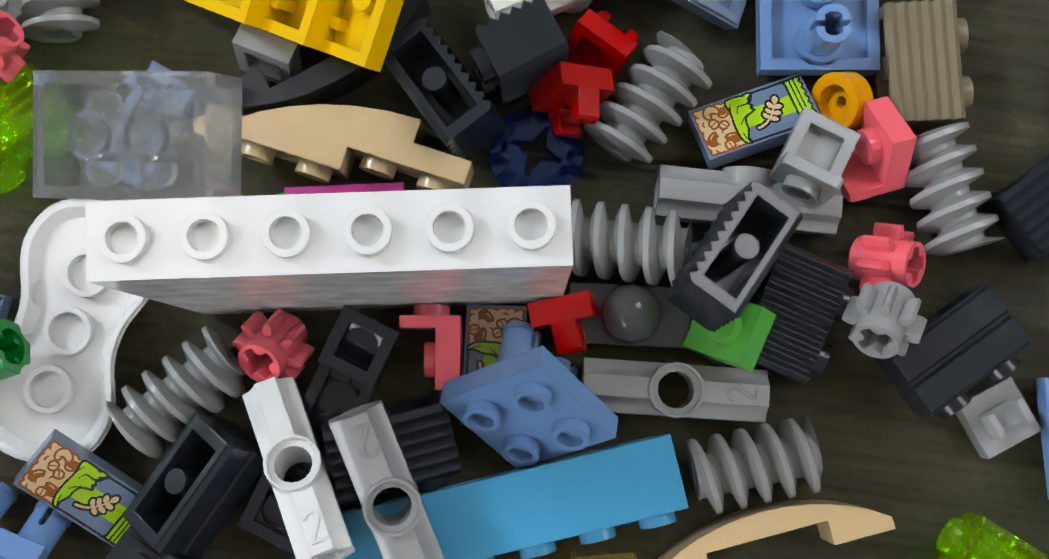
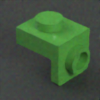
(736, 342)

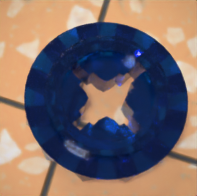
(510, 162)

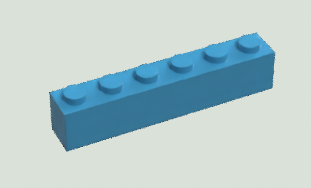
(545, 503)

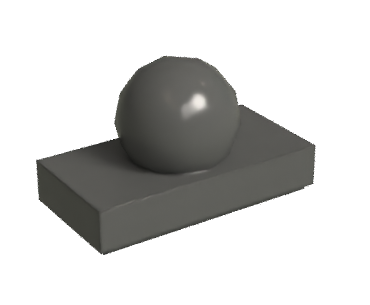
(634, 316)

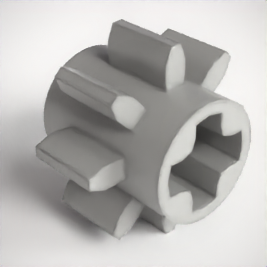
(884, 319)

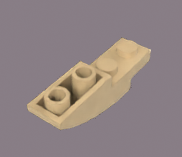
(330, 138)

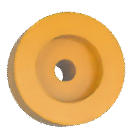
(842, 97)

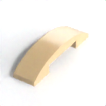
(835, 521)

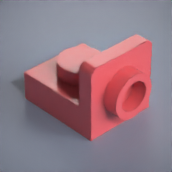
(881, 154)
(445, 355)

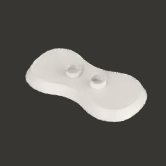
(71, 339)

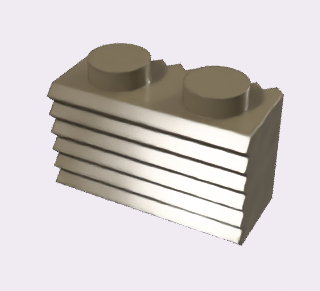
(923, 62)

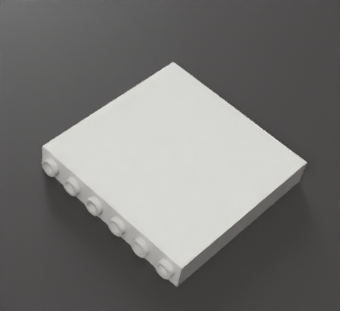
(335, 249)

